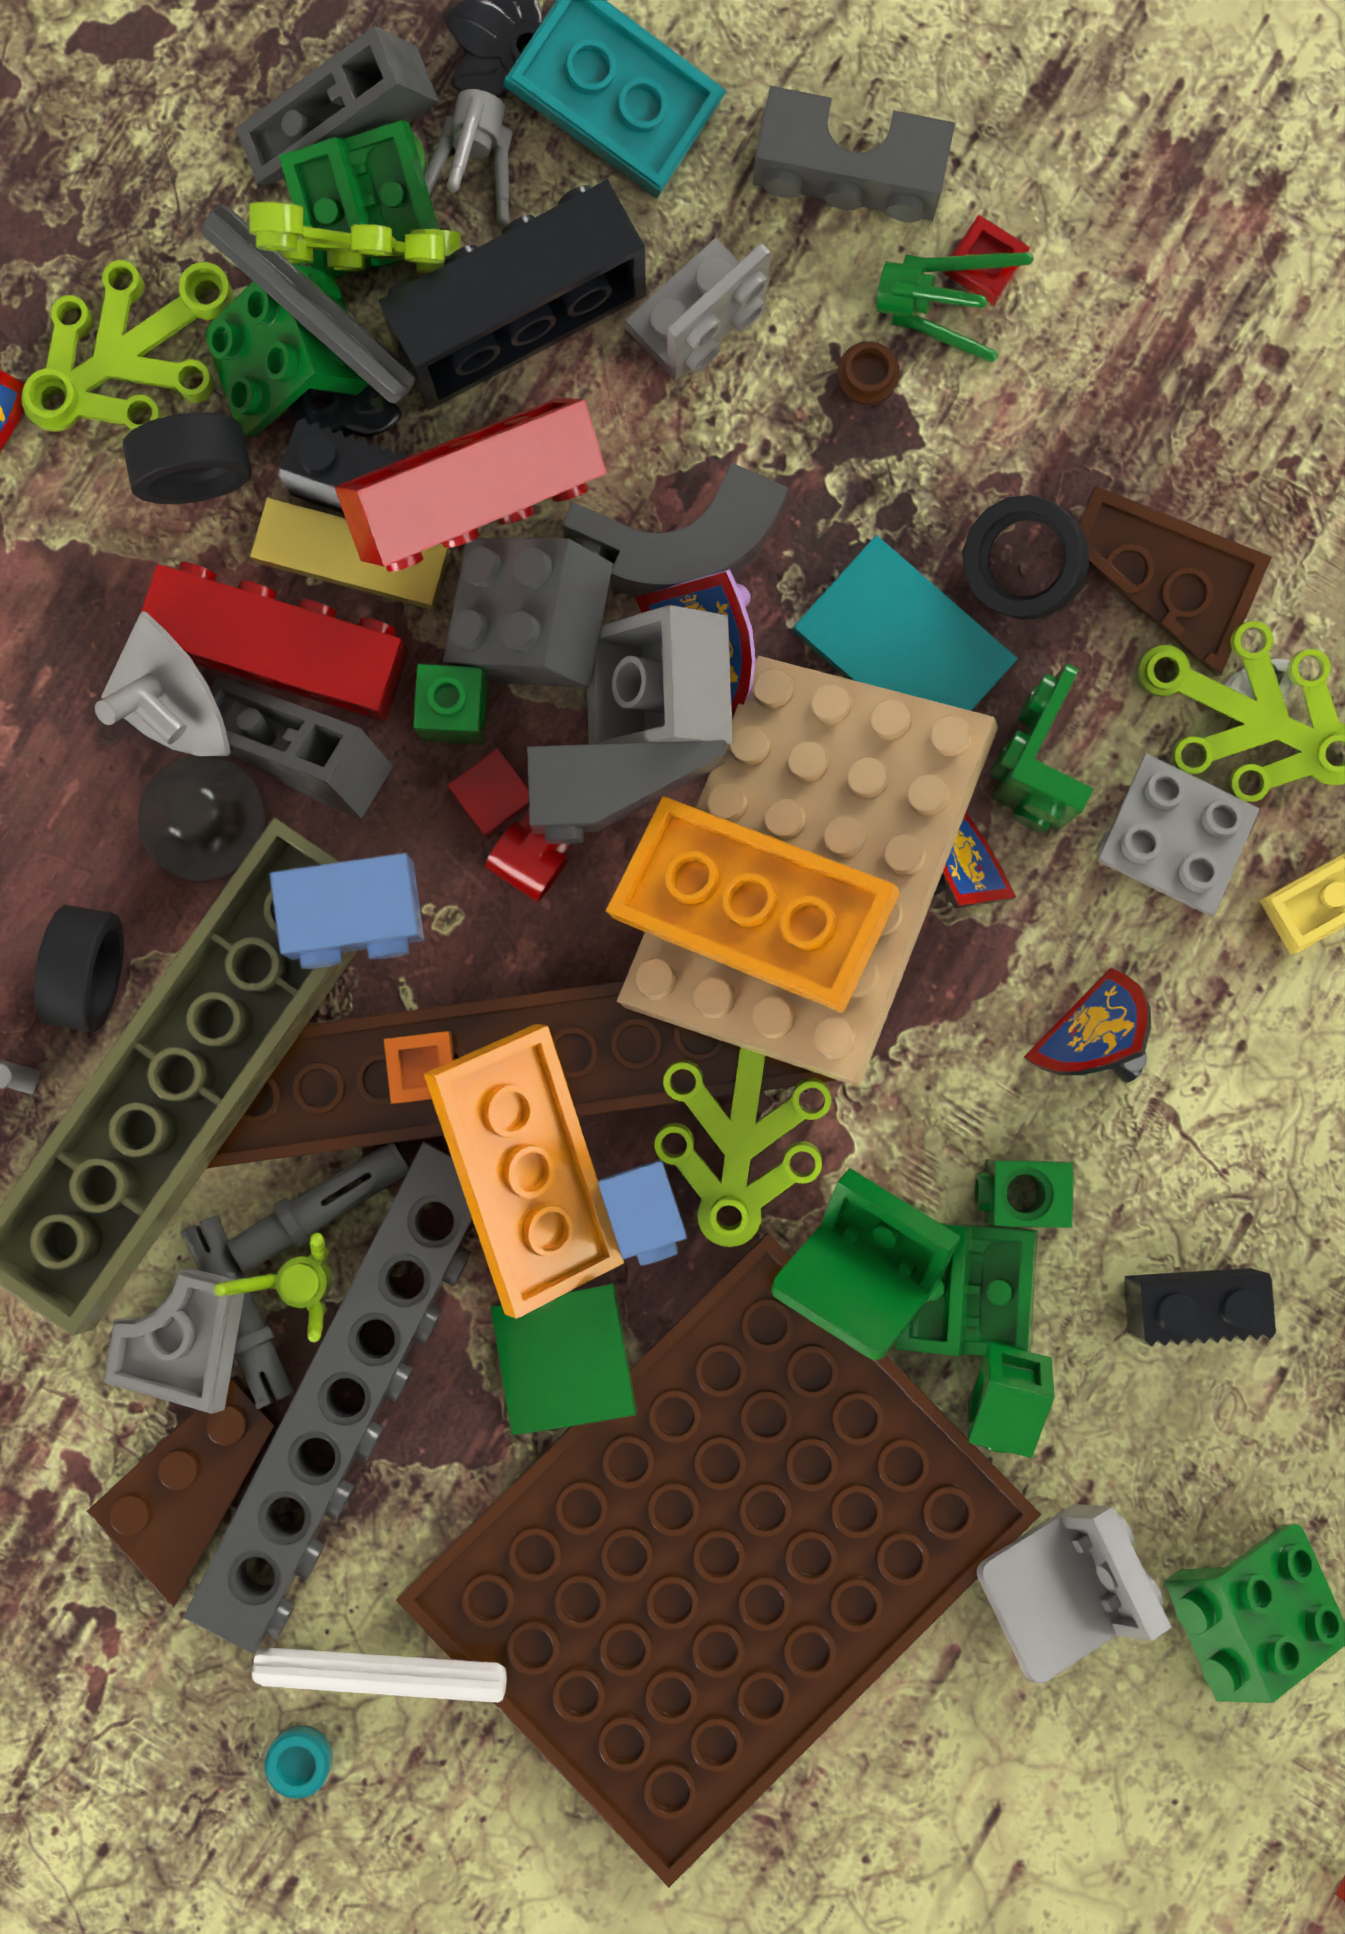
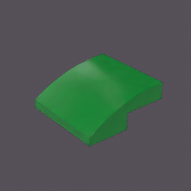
(361, 182)
(981, 1296)
(565, 1362)

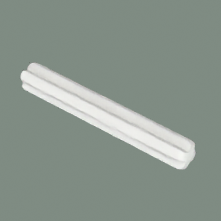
(380, 1674)

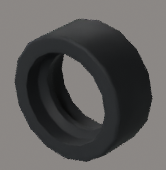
(186, 458)
(991, 524)
(79, 968)

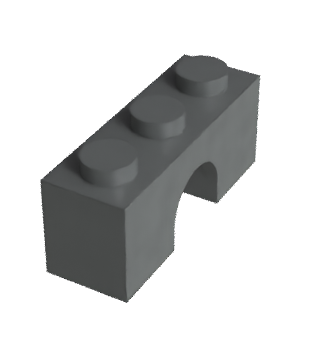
(896, 177)

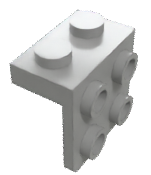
(1071, 1590)

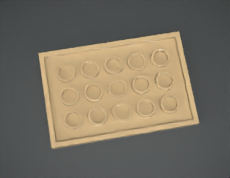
(854, 780)

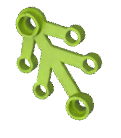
(282, 230)
(120, 353)
(1261, 718)
(739, 1140)

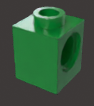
(450, 704)
(1053, 1198)
(1010, 1400)

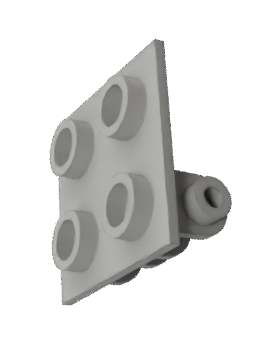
(1178, 835)

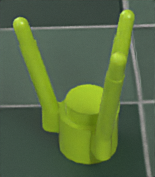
(299, 1282)

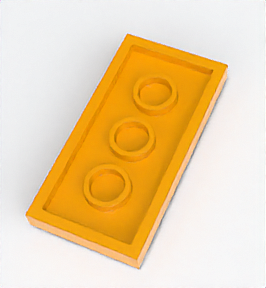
(754, 903)
(524, 1169)

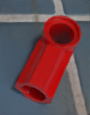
(527, 860)

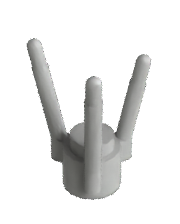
(473, 133)

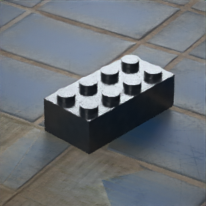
(516, 293)

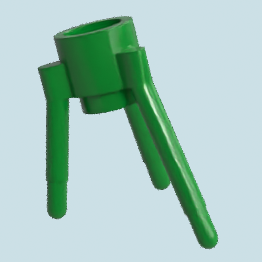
(908, 291)

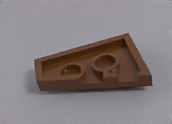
(1174, 572)
(182, 1490)

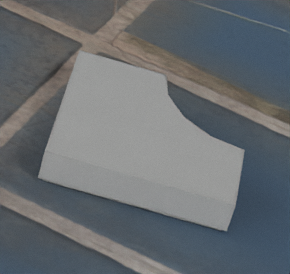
(180, 1348)

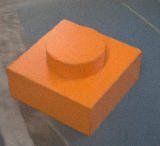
(412, 1057)

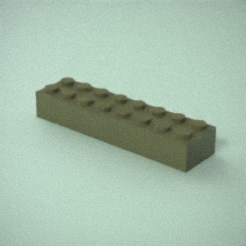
(163, 1098)

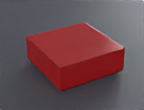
(986, 238)
(491, 792)

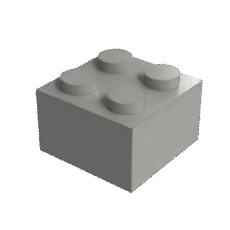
(661, 679)

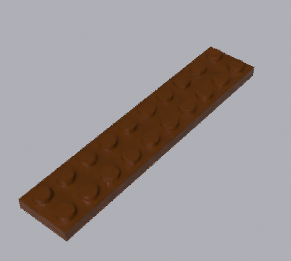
(336, 1084)

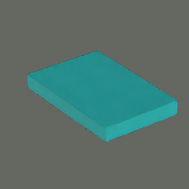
(615, 89)
(902, 633)

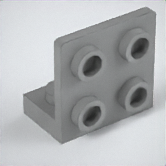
(701, 307)

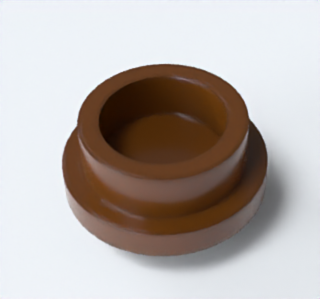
(868, 373)

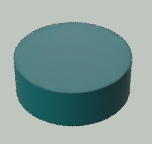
(298, 1762)

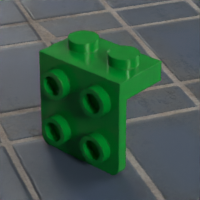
(272, 358)
(1034, 790)
(866, 1266)
(1259, 1618)

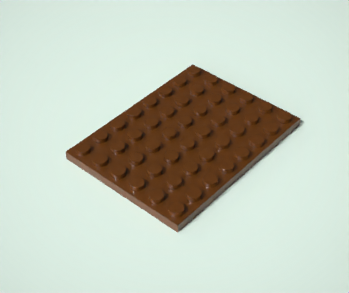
(720, 1567)

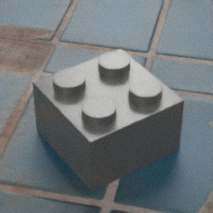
(529, 611)

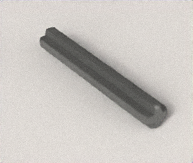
(309, 305)

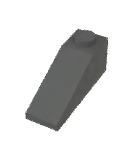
(355, 91)
(302, 747)
(599, 784)

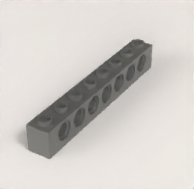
(227, 1597)

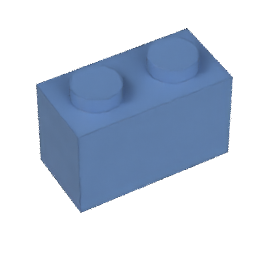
(347, 909)
(643, 1212)

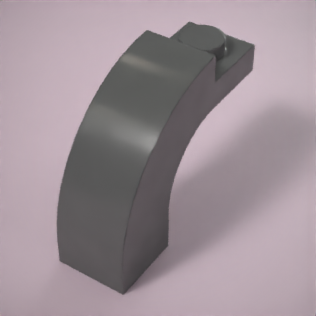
(719, 540)

